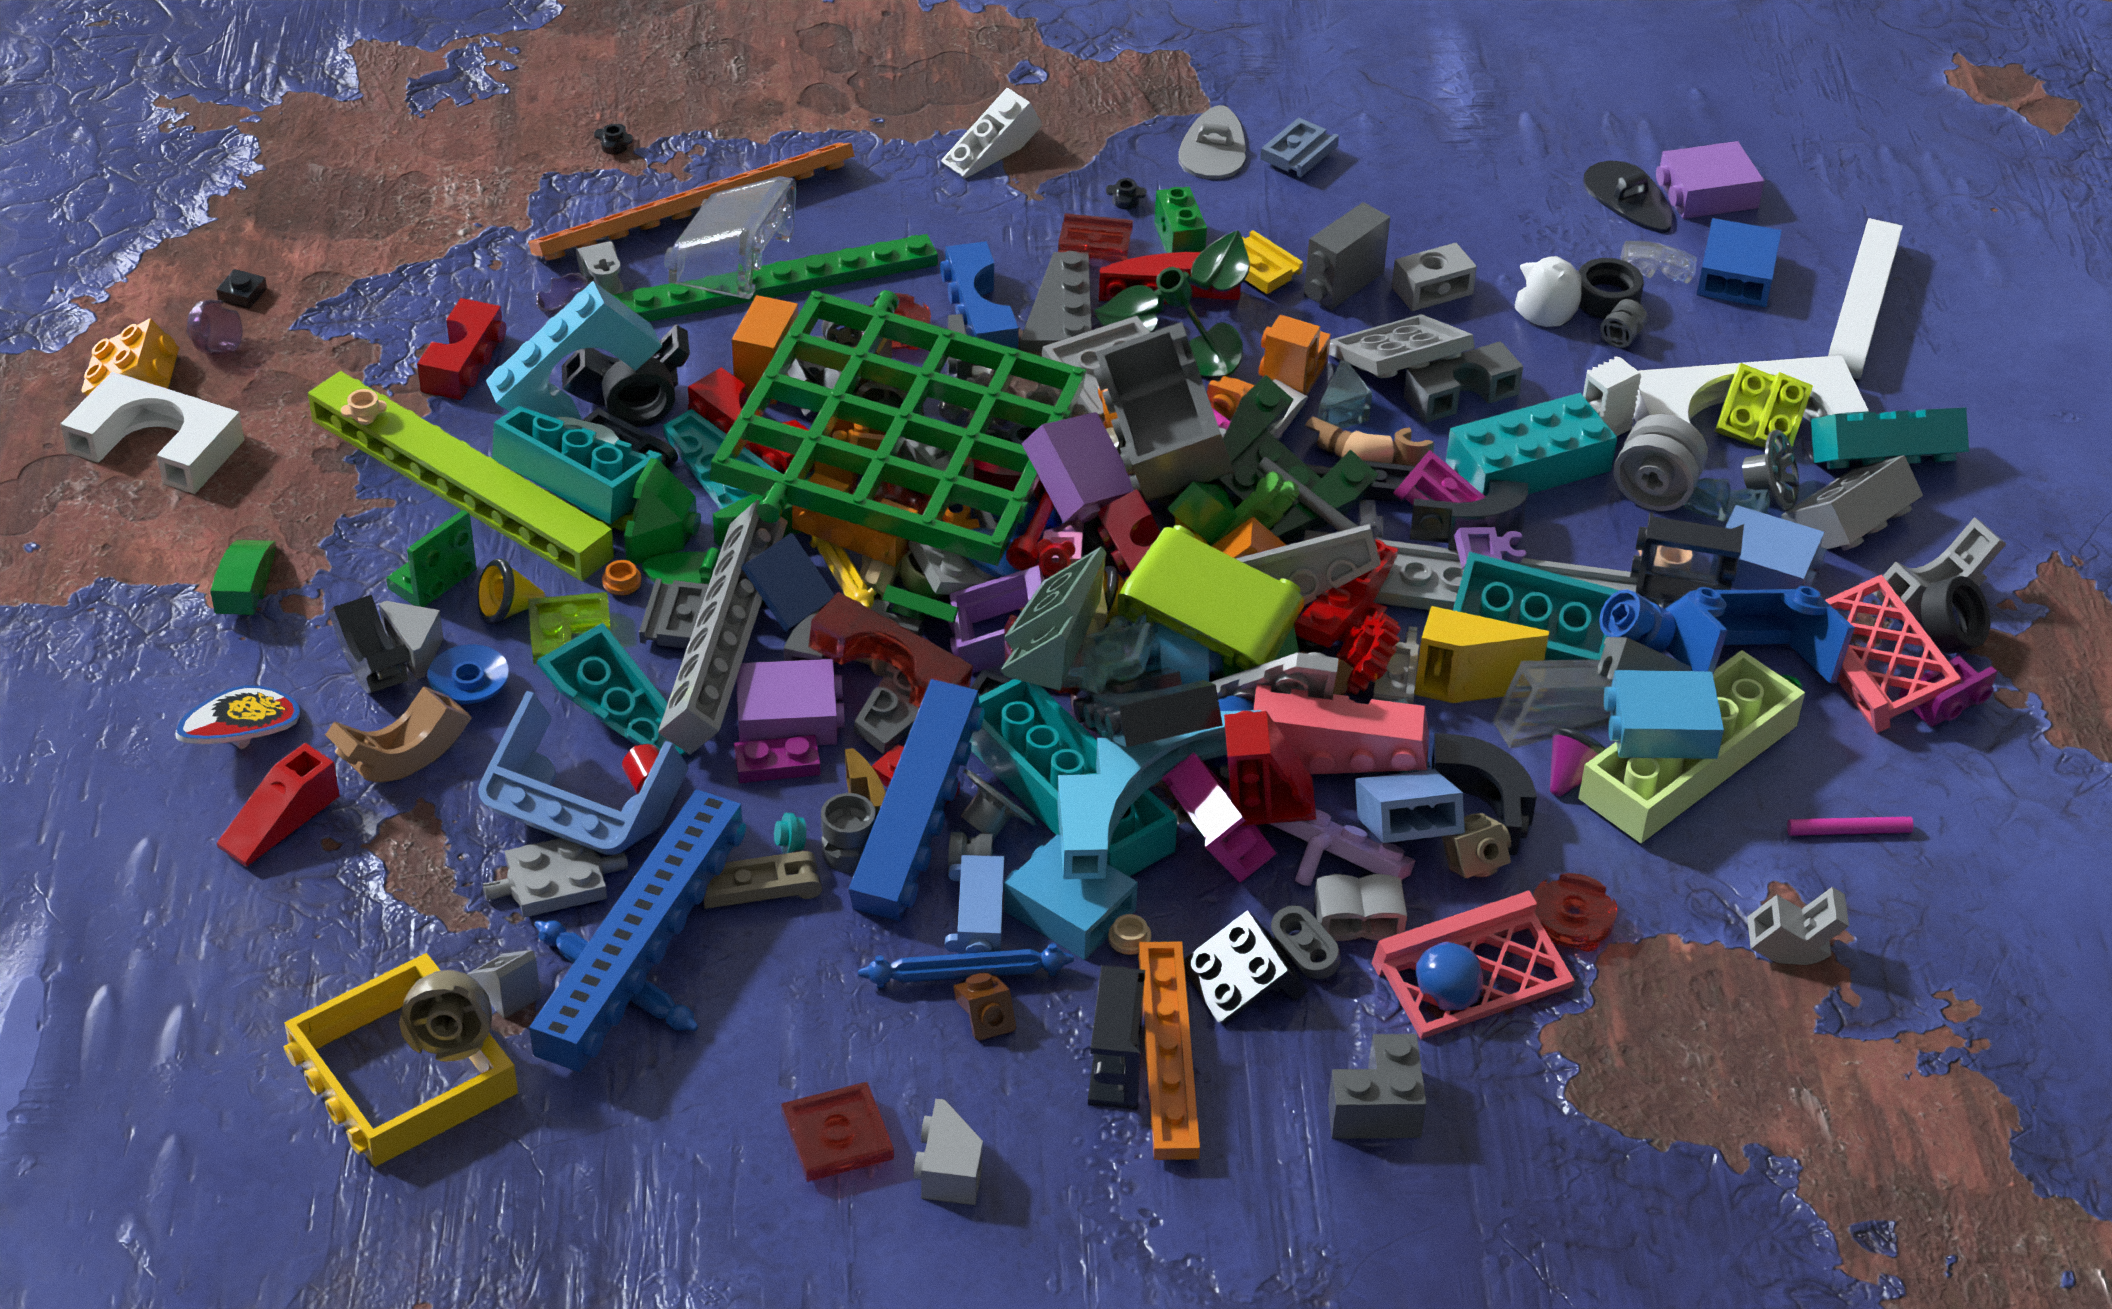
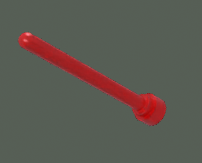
(1023, 550)

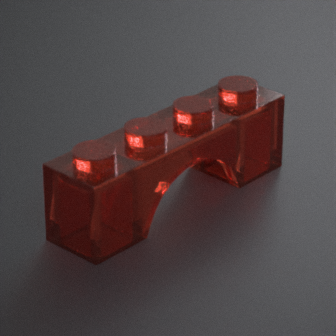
(851, 631)

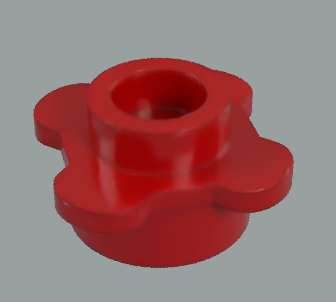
(1049, 549)

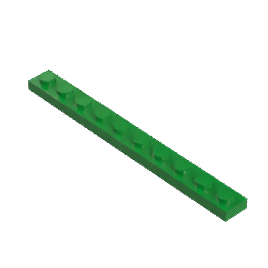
(789, 277)

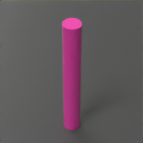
(1842, 826)

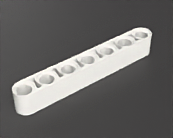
(1865, 294)

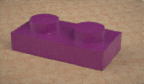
(777, 759)

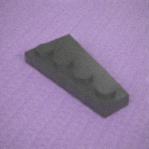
(1061, 304)

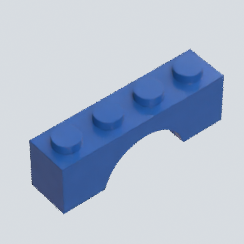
(969, 277)

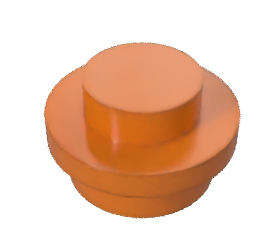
(621, 578)

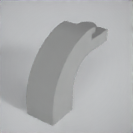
(1964, 557)

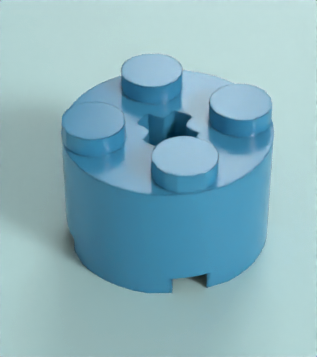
(1179, 653)

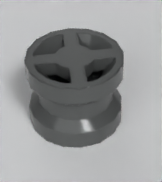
(844, 336)

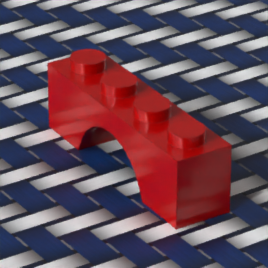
(720, 400)

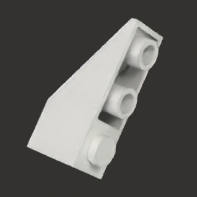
(995, 135)

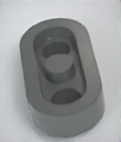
(1307, 945)

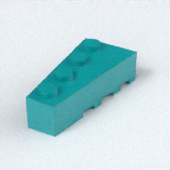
(1890, 435)
(570, 462)

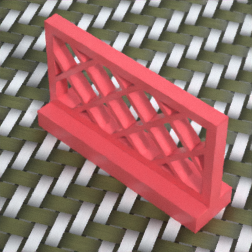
(1863, 684)
(1472, 928)

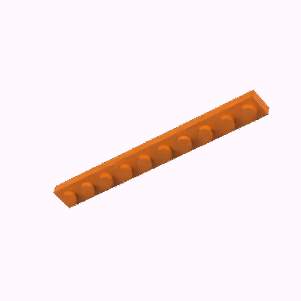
(680, 204)

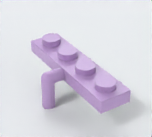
(1346, 843)

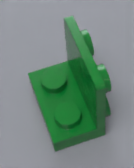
(436, 562)

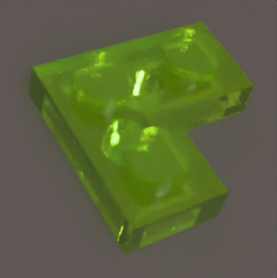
(560, 616)

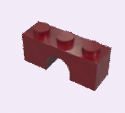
(1128, 528)

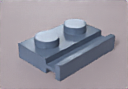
(1299, 147)

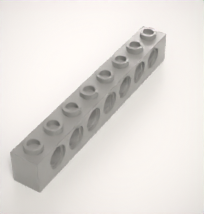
(719, 635)

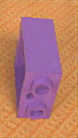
(984, 602)

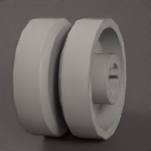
(1661, 462)

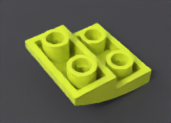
(1762, 404)

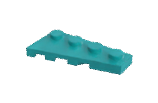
(696, 444)

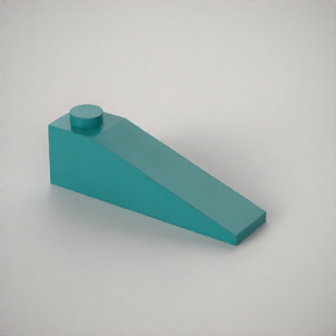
(608, 685)

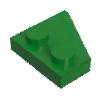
(918, 606)

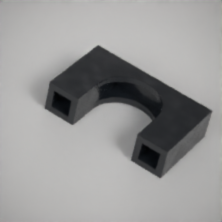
(1148, 707)

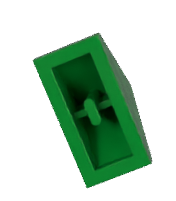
(1204, 509)

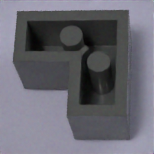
(1385, 1097)

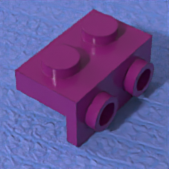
(1973, 689)

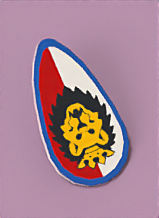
(238, 716)

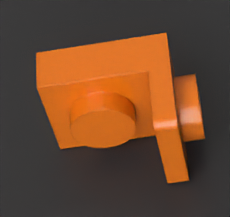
(1226, 394)

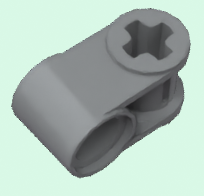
(601, 265)

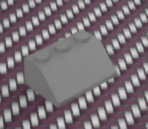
(1858, 502)

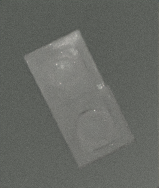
(1650, 256)

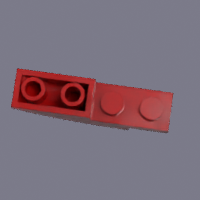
(1145, 271)
(1343, 607)

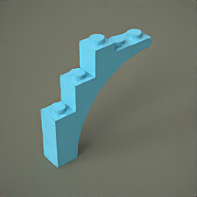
(1096, 802)

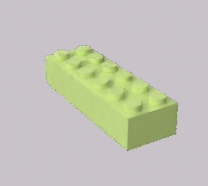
(1651, 792)

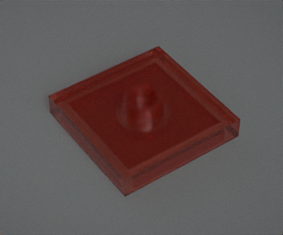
(837, 1131)

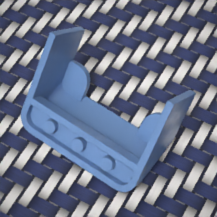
(522, 789)

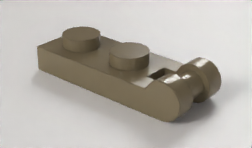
(764, 879)

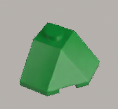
(662, 515)

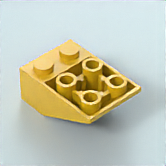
(1472, 655)

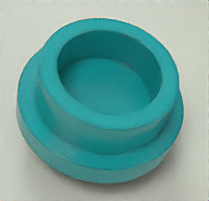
(790, 833)

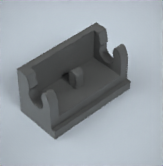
(1631, 655)

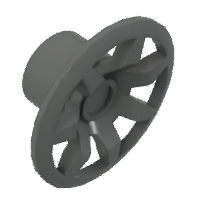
(1769, 470)
(991, 809)

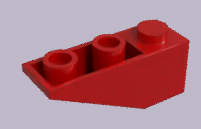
(282, 802)

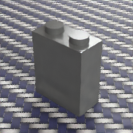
(1346, 255)

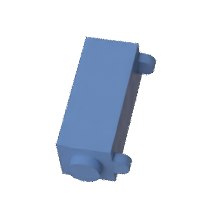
(978, 904)

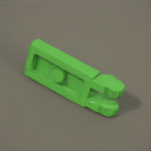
(1265, 504)

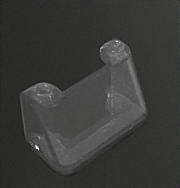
(730, 234)

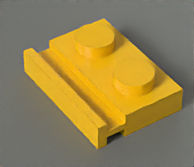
(1269, 263)

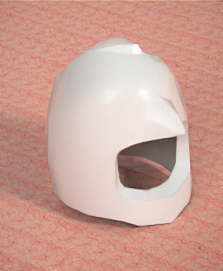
(1550, 293)

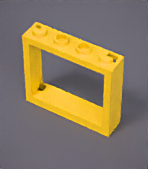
(419, 1124)

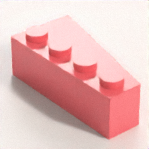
(1346, 734)

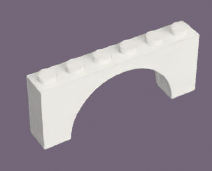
(1691, 389)

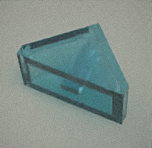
(1346, 398)

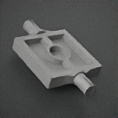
(554, 876)

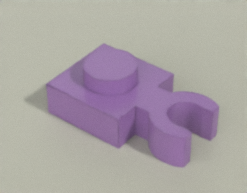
(1485, 542)

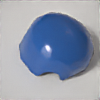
(1450, 975)

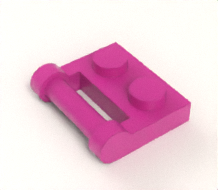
(1438, 482)

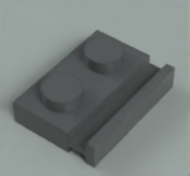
(672, 613)

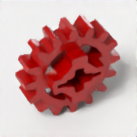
(1369, 650)

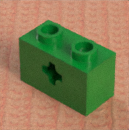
(1179, 221)

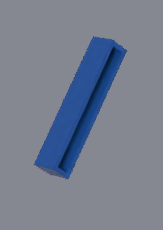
(916, 801)

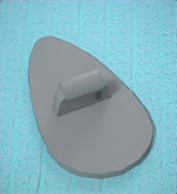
(1213, 145)

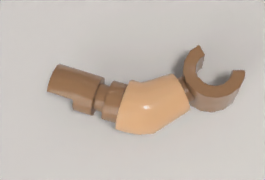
(1369, 446)

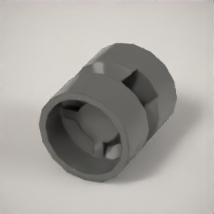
(845, 830)

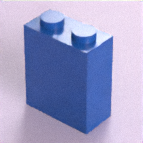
(1739, 262)

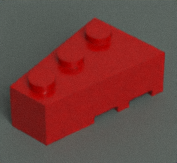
(1265, 772)

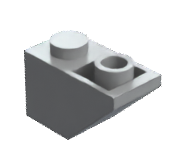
(952, 1157)

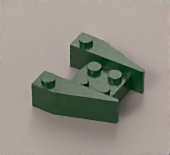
(1250, 440)

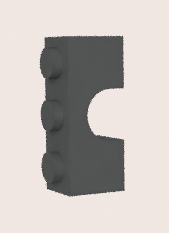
(1485, 370)

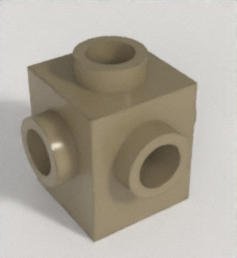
(1478, 849)

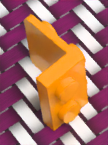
(137, 352)

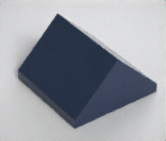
(788, 582)

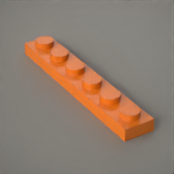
(1169, 1052)

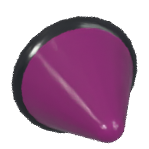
(1569, 755)

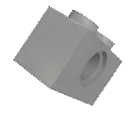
(1434, 276)

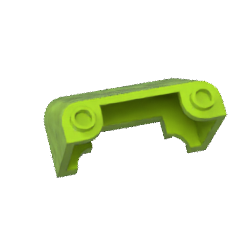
(1211, 599)

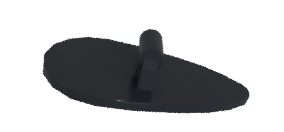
(1629, 194)

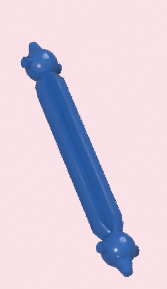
(965, 965)
(650, 998)

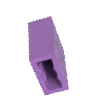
(1710, 179)
(1078, 466)
(789, 700)

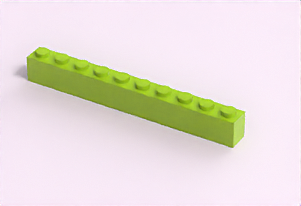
(468, 479)

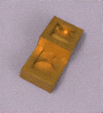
(863, 779)

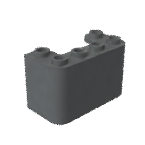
(1161, 413)

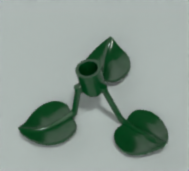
(1220, 265)

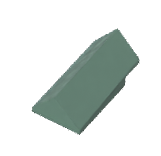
(1055, 623)

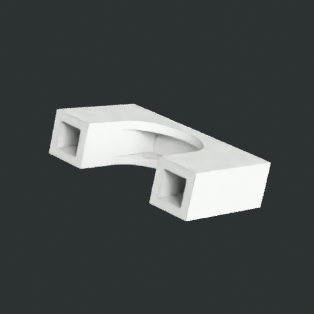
(126, 404)

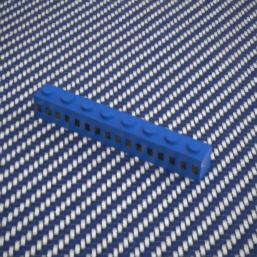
(637, 931)

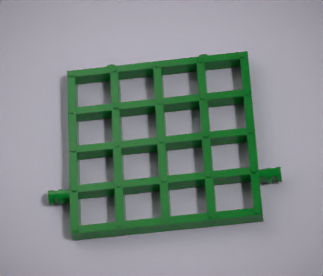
(898, 424)

